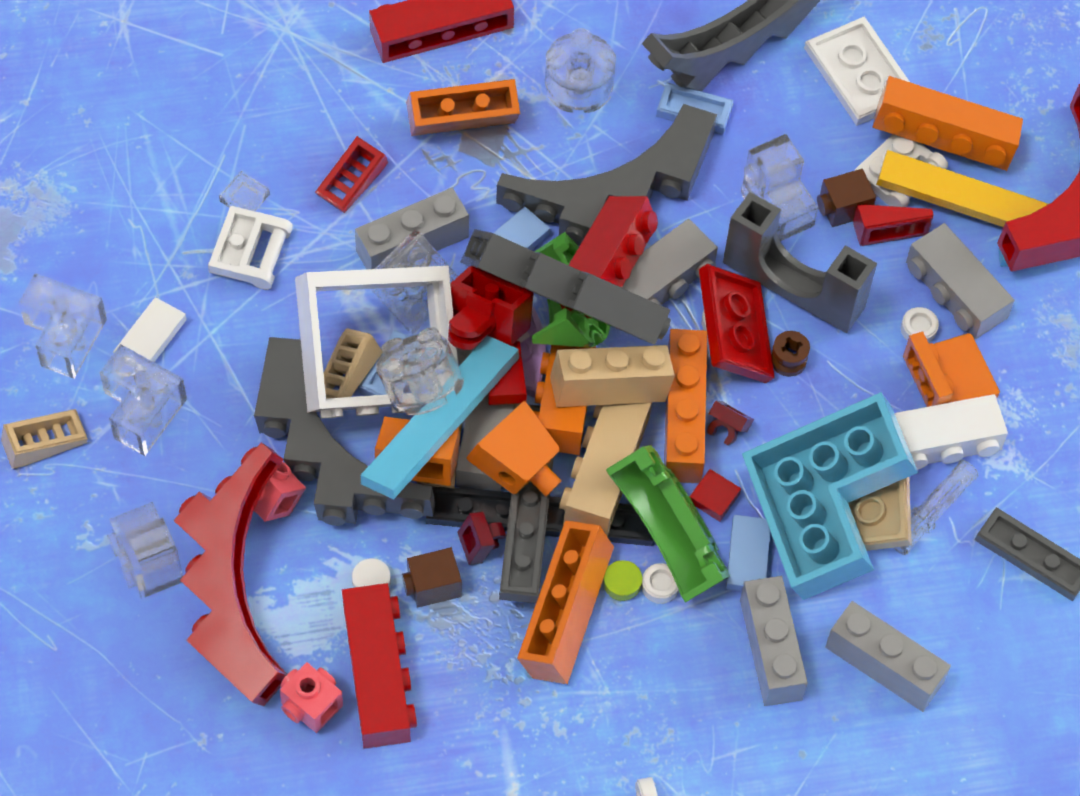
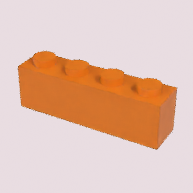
(948, 123)
(686, 405)
(565, 602)

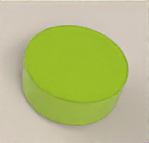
(622, 580)

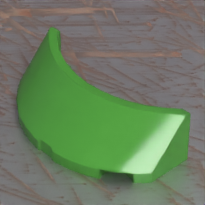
(568, 327)
(670, 521)

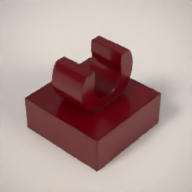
(730, 418)
(479, 537)

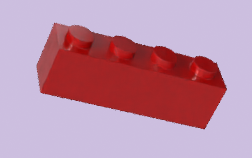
(430, 24)
(616, 239)
(376, 665)

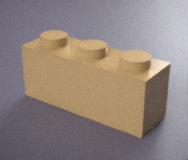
(611, 375)

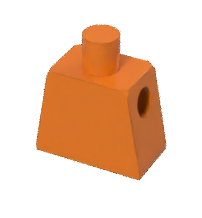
(518, 453)

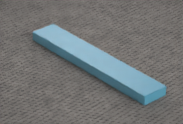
(429, 431)

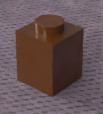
(843, 194)
(432, 577)

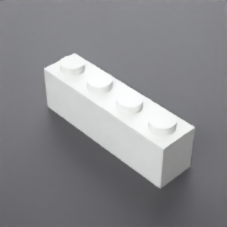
(953, 430)

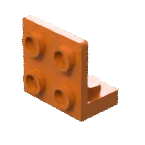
(948, 369)

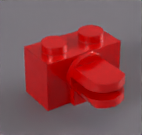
(487, 307)

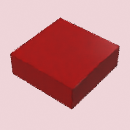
(715, 495)

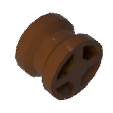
(786, 362)

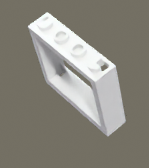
(440, 313)

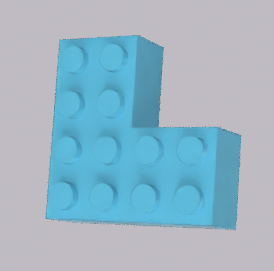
(813, 476)

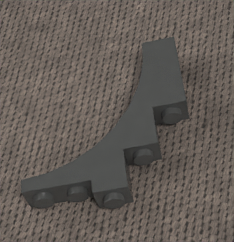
(703, 51)
(665, 167)
(315, 453)

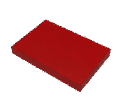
(736, 323)

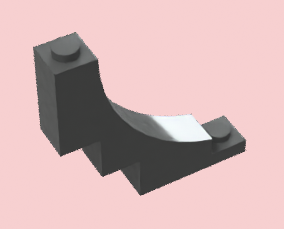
(567, 286)

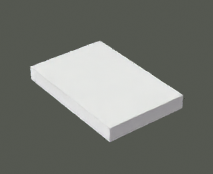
(854, 66)

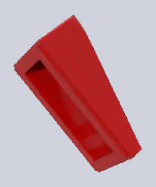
(357, 148)
(890, 223)

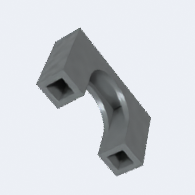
(757, 253)

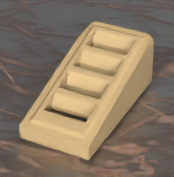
(353, 356)
(34, 452)

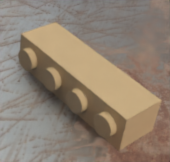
(614, 437)

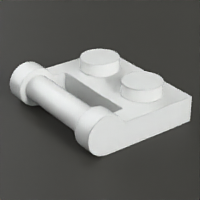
(905, 147)
(238, 244)

